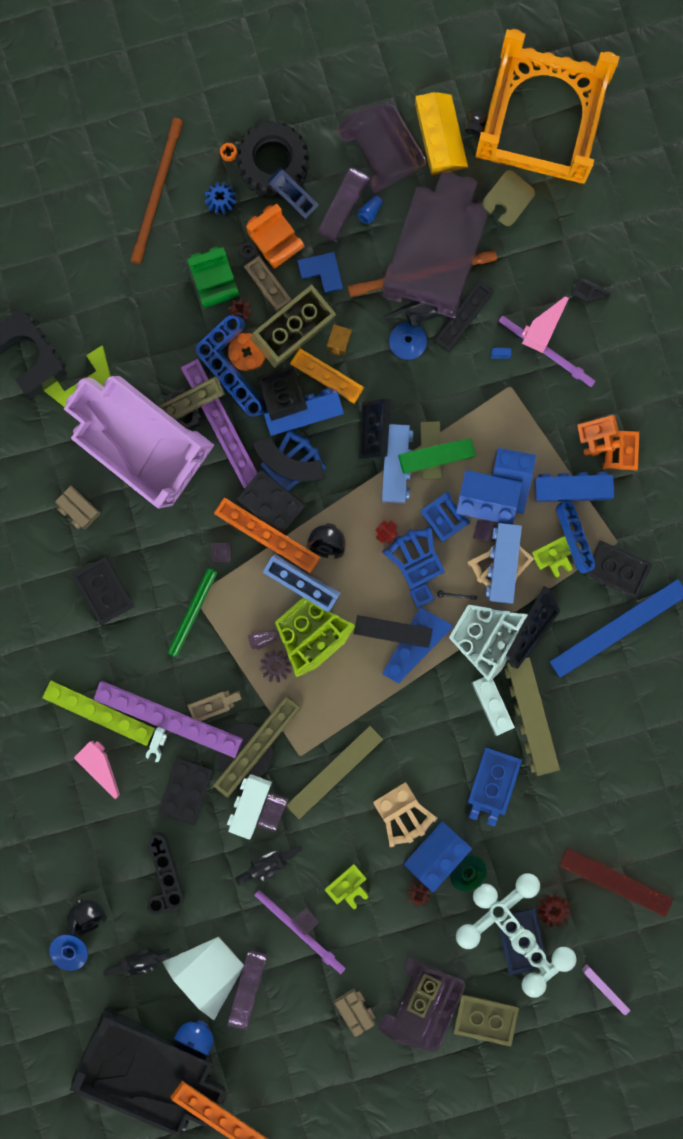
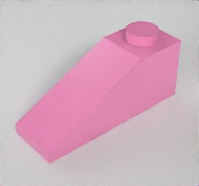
(542, 327)
(96, 763)

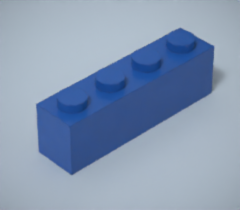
(319, 408)
(574, 487)

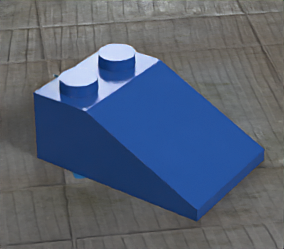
(517, 467)

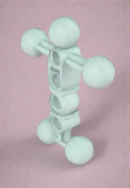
(486, 897)

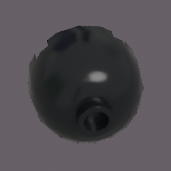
(327, 541)
(85, 916)

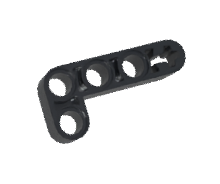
(162, 871)

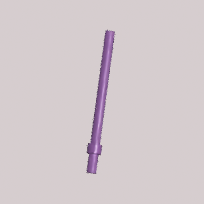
(577, 372)
(327, 957)

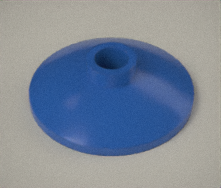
(407, 350)
(64, 957)

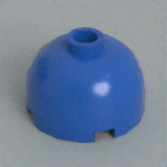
(195, 1037)

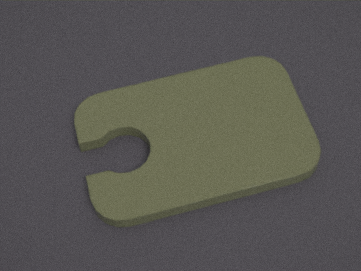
(512, 194)

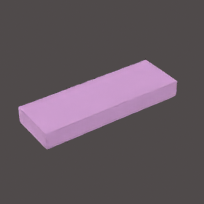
(605, 989)

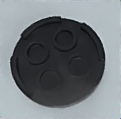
(246, 732)

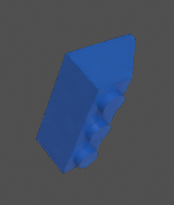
(489, 497)
(437, 856)

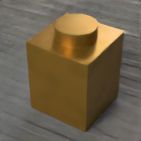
(339, 340)

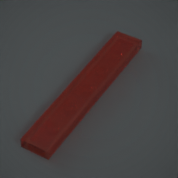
(616, 882)

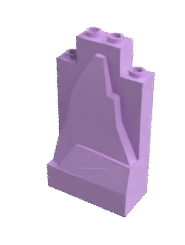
(136, 439)

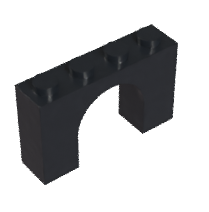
(48, 367)

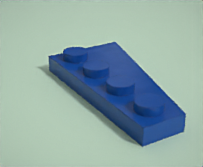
(408, 656)

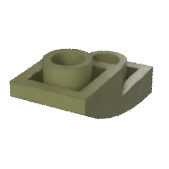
(423, 995)

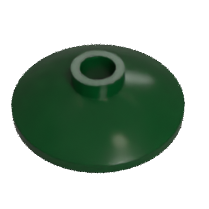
(469, 866)

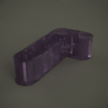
(343, 203)
(247, 990)

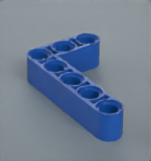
(227, 367)

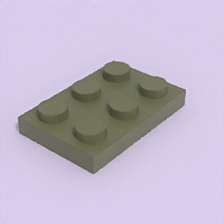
(486, 1020)

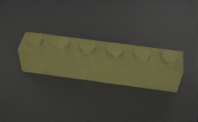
(532, 718)

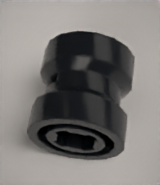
(475, 123)

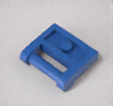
(440, 521)

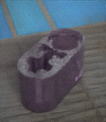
(272, 812)

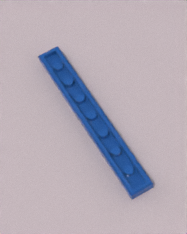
(617, 628)

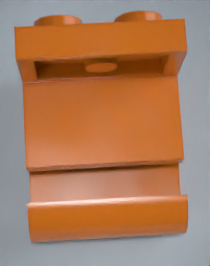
(274, 236)

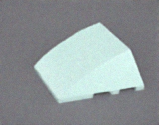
(486, 637)
(206, 974)

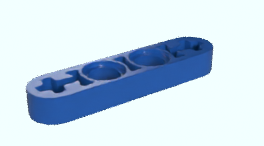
(577, 536)

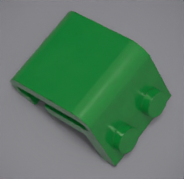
(213, 277)

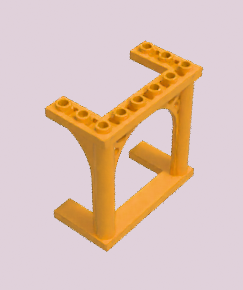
(599, 77)

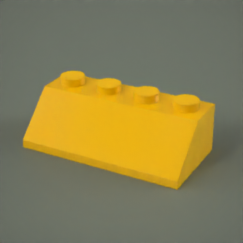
(440, 132)

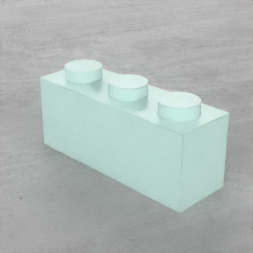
(493, 705)
(249, 806)

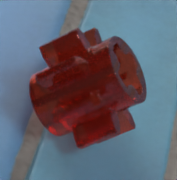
(240, 304)
(386, 531)
(416, 899)

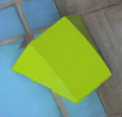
(311, 635)

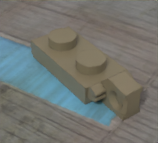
(213, 705)

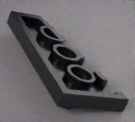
(535, 625)

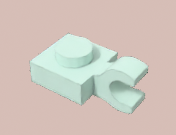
(158, 739)

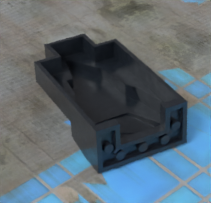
(140, 1072)

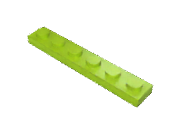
(99, 713)

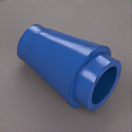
(369, 211)

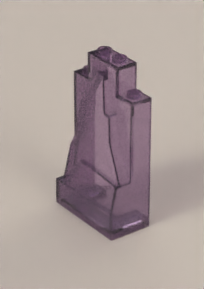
(437, 245)

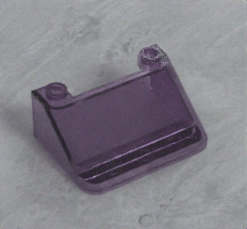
(384, 143)
(429, 1031)

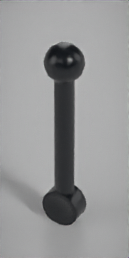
(440, 594)

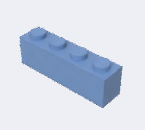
(393, 478)
(505, 563)
(301, 582)

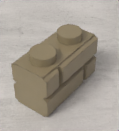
(77, 507)
(354, 1012)

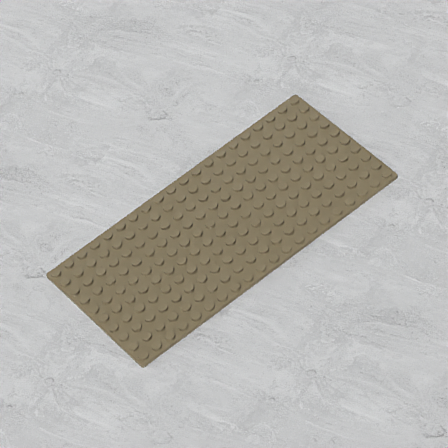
(374, 585)

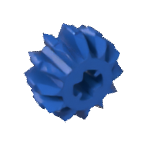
(221, 191)

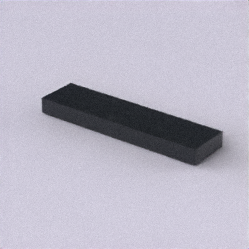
(466, 314)
(393, 631)

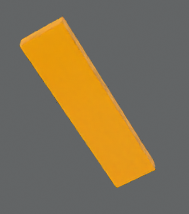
(327, 375)

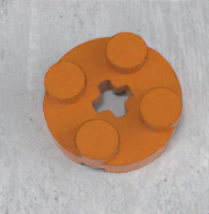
(237, 356)

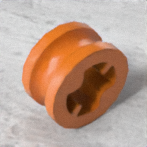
(233, 154)

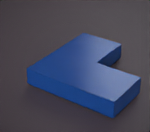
(323, 266)

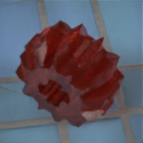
(549, 915)

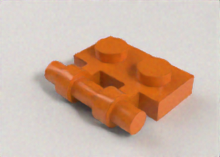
(596, 430)

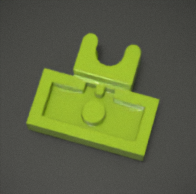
(553, 556)
(347, 886)

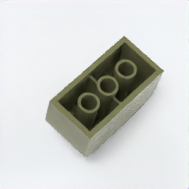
(293, 326)

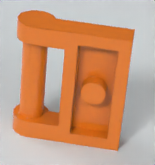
(627, 453)

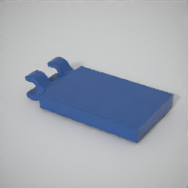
(493, 784)

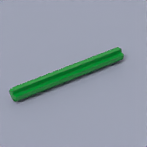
(192, 612)

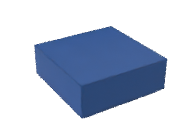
(500, 353)
(421, 595)

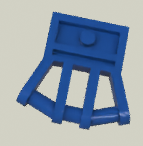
(303, 443)
(422, 568)

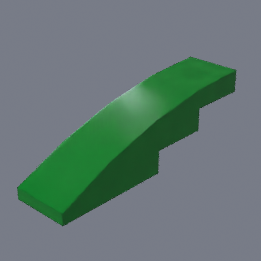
(436, 456)

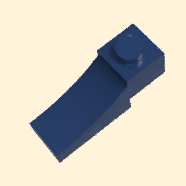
(292, 193)

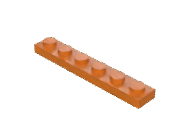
(267, 535)
(213, 1113)

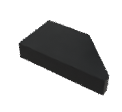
(588, 291)

